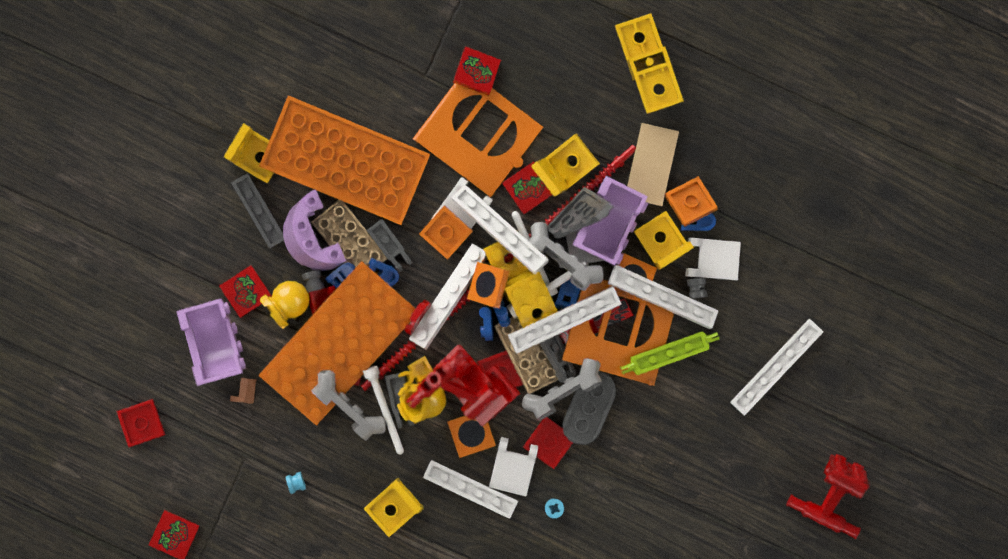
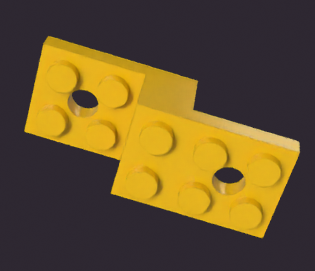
(649, 63)
(522, 287)

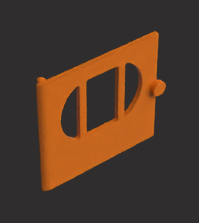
(475, 165)
(612, 356)

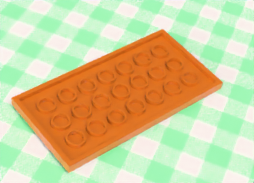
(344, 160)
(339, 337)

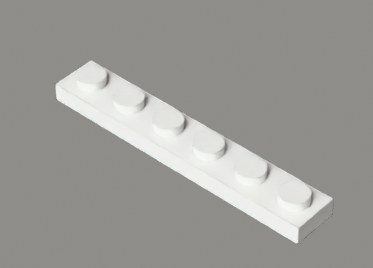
(500, 229)
(663, 297)
(447, 298)
(564, 319)
(776, 367)

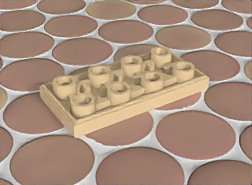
(653, 162)
(342, 227)
(530, 363)

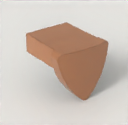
(246, 391)

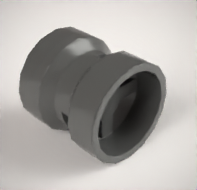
(313, 280)
(697, 288)

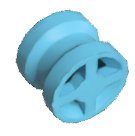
(295, 482)
(554, 508)

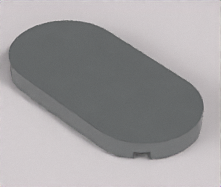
(589, 411)

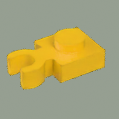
(418, 371)

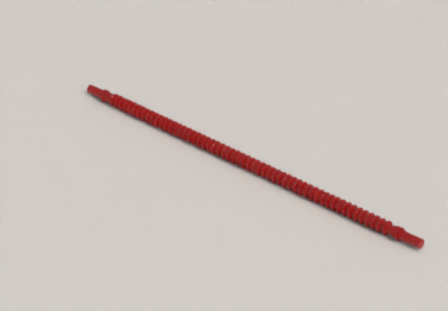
(618, 162)

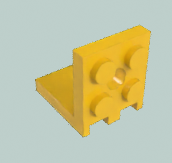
(244, 150)
(558, 173)
(671, 248)
(402, 499)

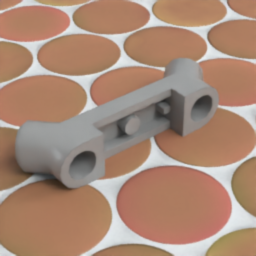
(581, 275)
(587, 380)
(363, 425)

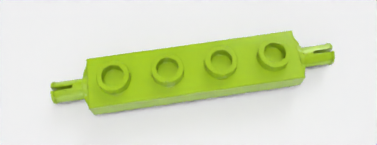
(669, 353)

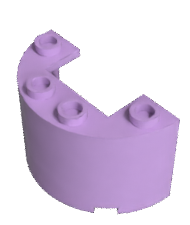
(609, 235)
(301, 239)
(212, 341)

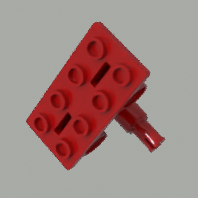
(467, 381)
(843, 478)

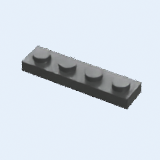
(258, 210)

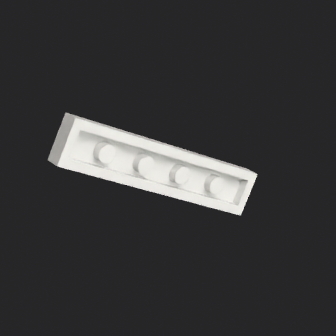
(470, 489)

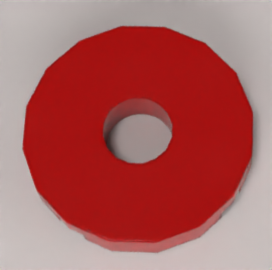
(417, 316)

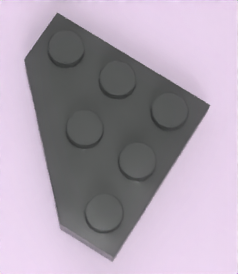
(581, 212)

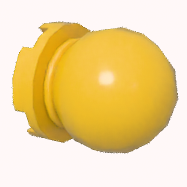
(287, 301)
(425, 409)

